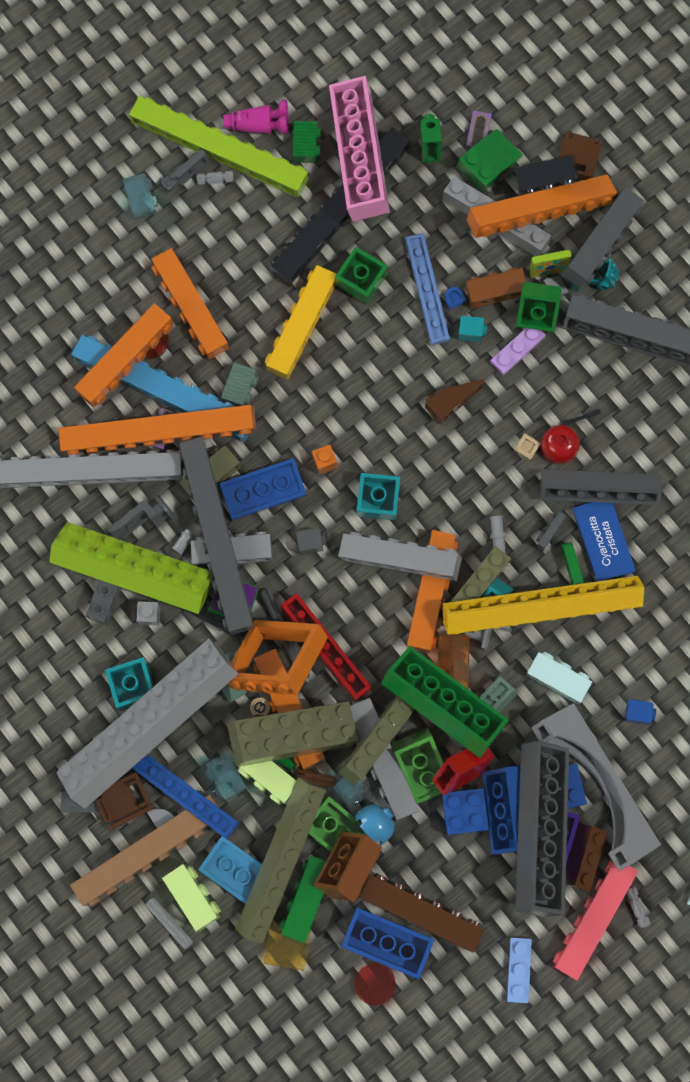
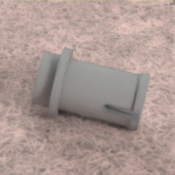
(183, 541)

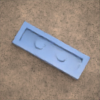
(519, 970)

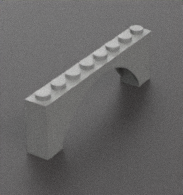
(631, 831)

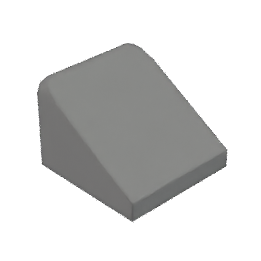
(556, 281)

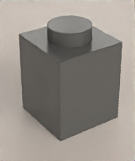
(310, 541)

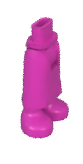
(259, 119)

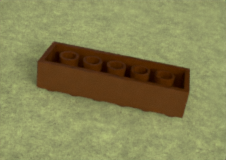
(421, 913)

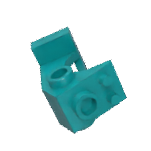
(608, 278)

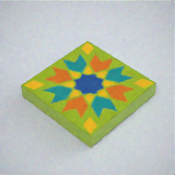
(549, 263)

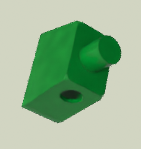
(430, 133)

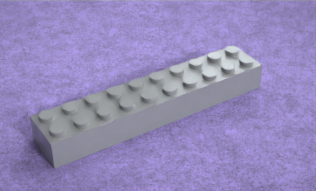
(146, 723)

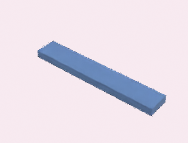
(427, 289)

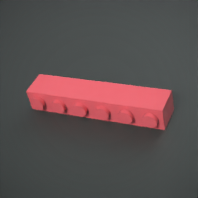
(594, 920)

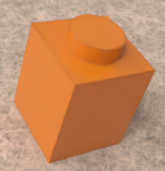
(324, 459)

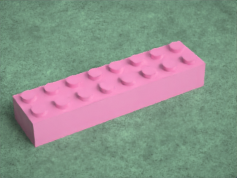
(359, 149)

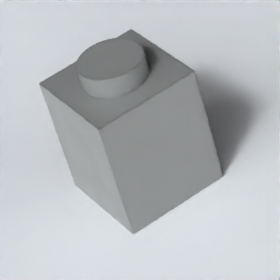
(148, 613)

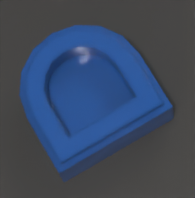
(454, 297)

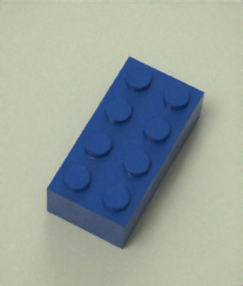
(502, 808)
(387, 943)

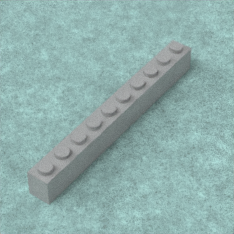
(90, 469)

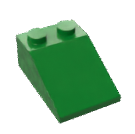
(489, 160)

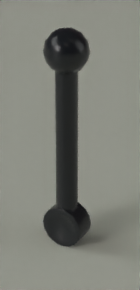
(594, 413)

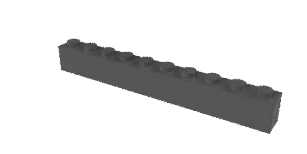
(216, 536)

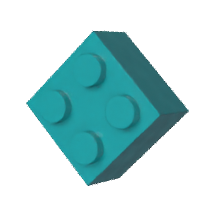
(378, 496)
(129, 682)

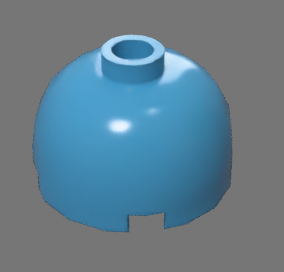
(376, 822)

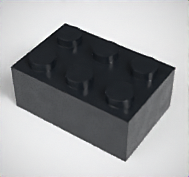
(547, 173)

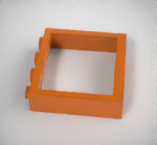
(310, 634)

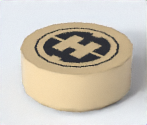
(260, 706)

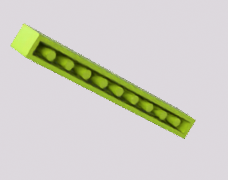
(218, 146)

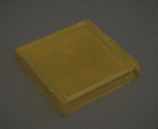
(284, 951)

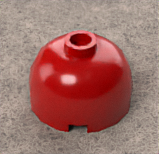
(560, 444)

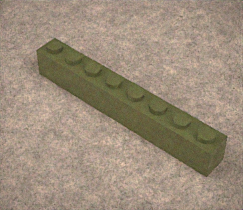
(280, 860)

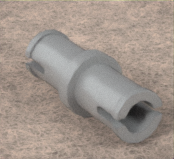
(497, 532)

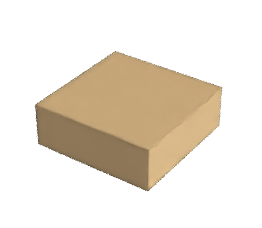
(527, 447)

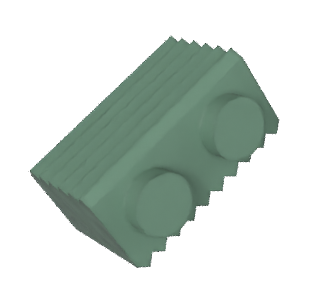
(239, 385)

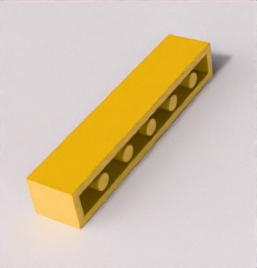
(301, 323)

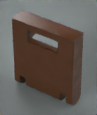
(585, 152)
(119, 803)

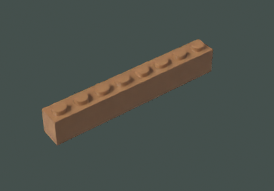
(138, 857)

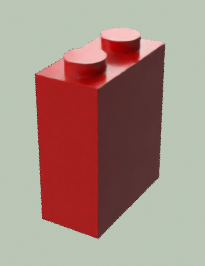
(461, 770)

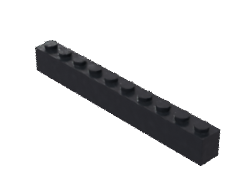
(330, 217)

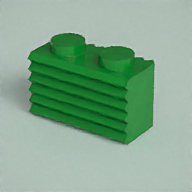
(305, 141)

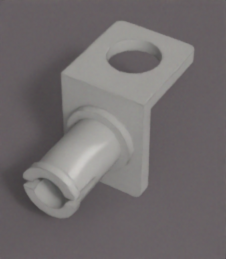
(484, 635)

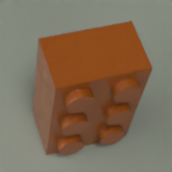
(348, 866)

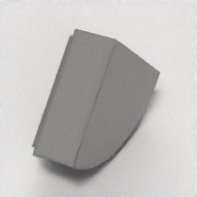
(160, 816)

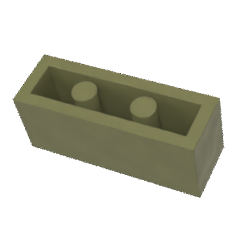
(223, 466)

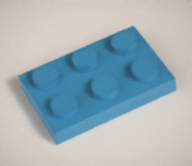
(231, 869)

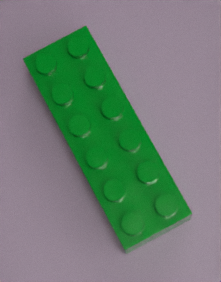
(444, 701)

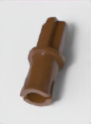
(321, 779)

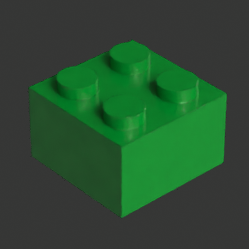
(361, 275)
(538, 306)

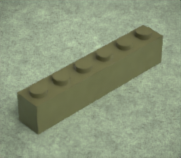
(376, 740)

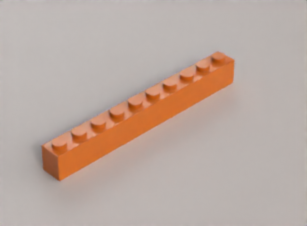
(157, 429)

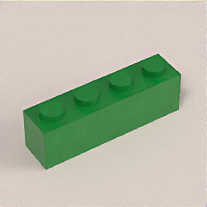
(305, 904)

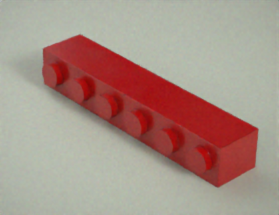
(331, 653)

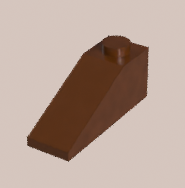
(449, 400)

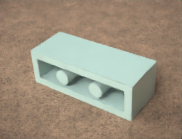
(559, 677)

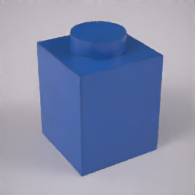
(640, 712)

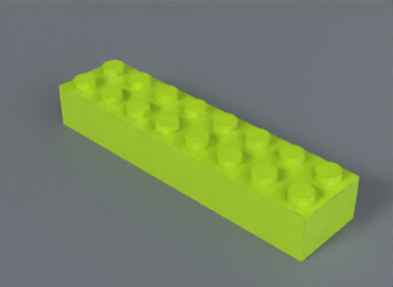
(131, 567)

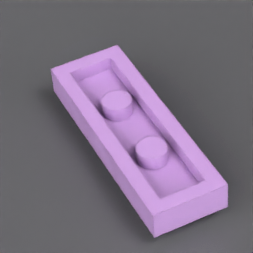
(517, 350)

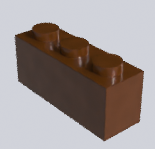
(584, 856)

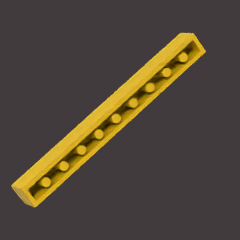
(543, 605)

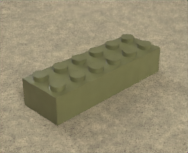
(292, 734)

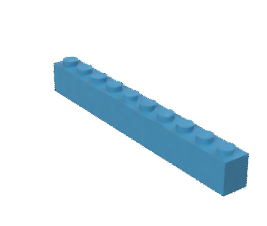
(153, 382)

